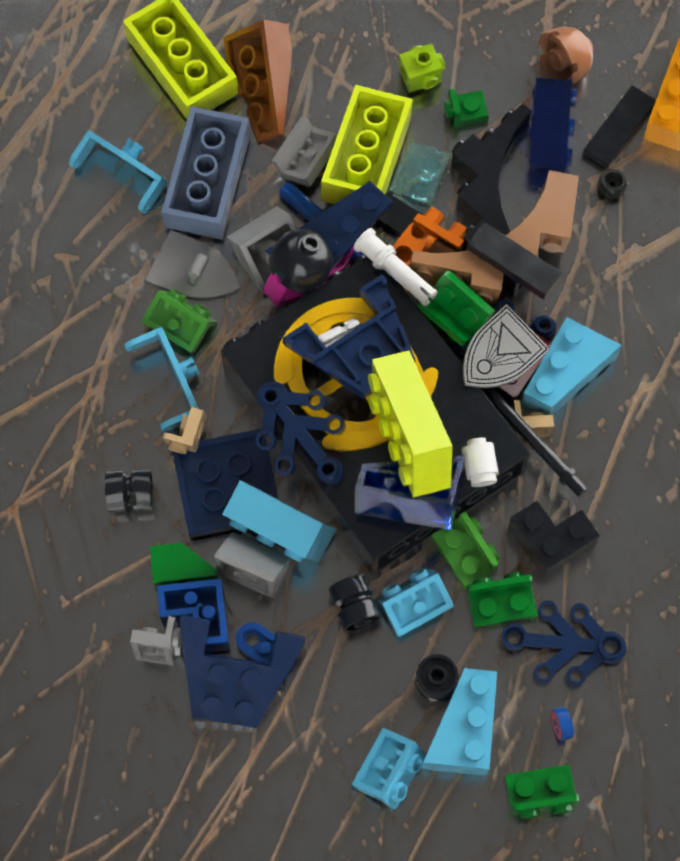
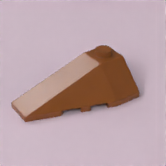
(262, 64)

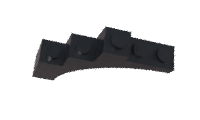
(481, 165)

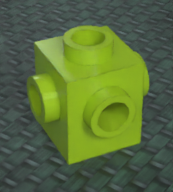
(421, 67)

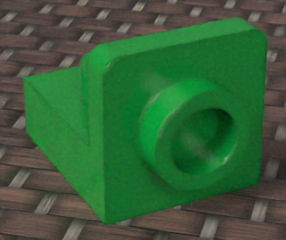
(466, 108)

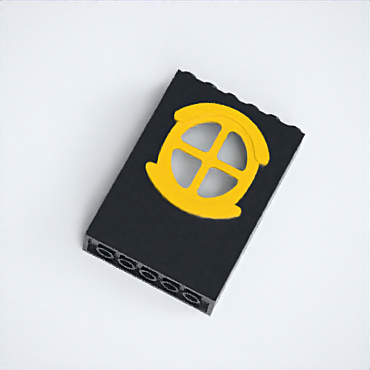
(462, 409)

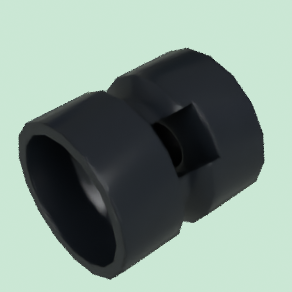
(129, 490)
(354, 599)
(436, 679)

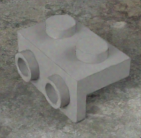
(304, 153)

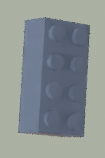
(206, 172)

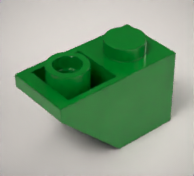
(178, 564)

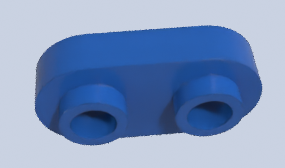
(262, 650)

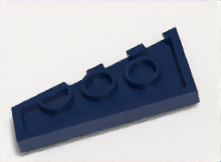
(348, 219)

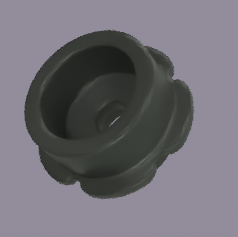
(612, 176)

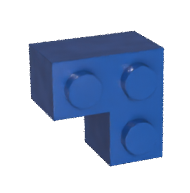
(199, 600)

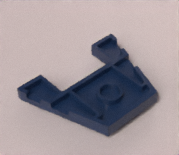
(352, 355)
(229, 687)

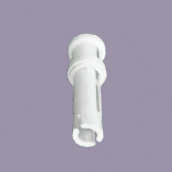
(385, 258)

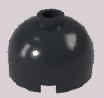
(301, 260)

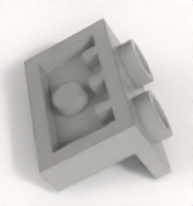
(156, 647)

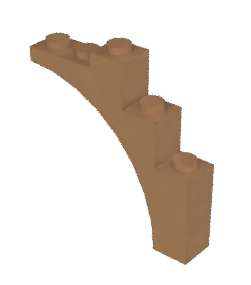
(544, 228)

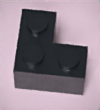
(551, 545)

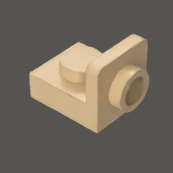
(538, 421)
(192, 429)

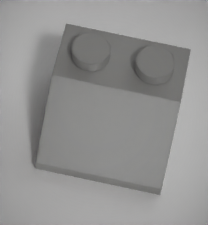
(256, 237)
(252, 563)

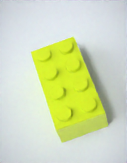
(180, 56)
(366, 143)
(410, 424)

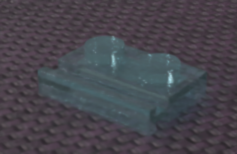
(420, 174)

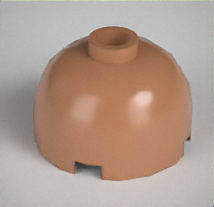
(566, 54)

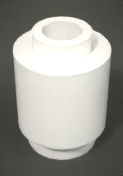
(480, 462)

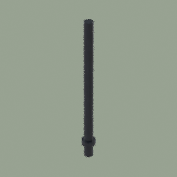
(566, 475)

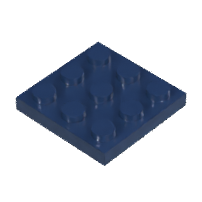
(213, 474)

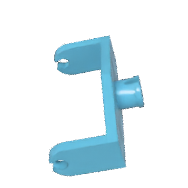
(129, 154)
(182, 370)

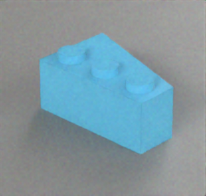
(568, 366)
(278, 523)
(467, 727)

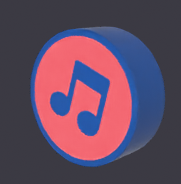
(562, 723)

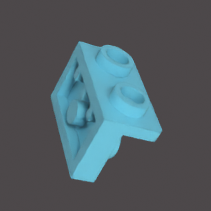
(414, 600)
(389, 768)

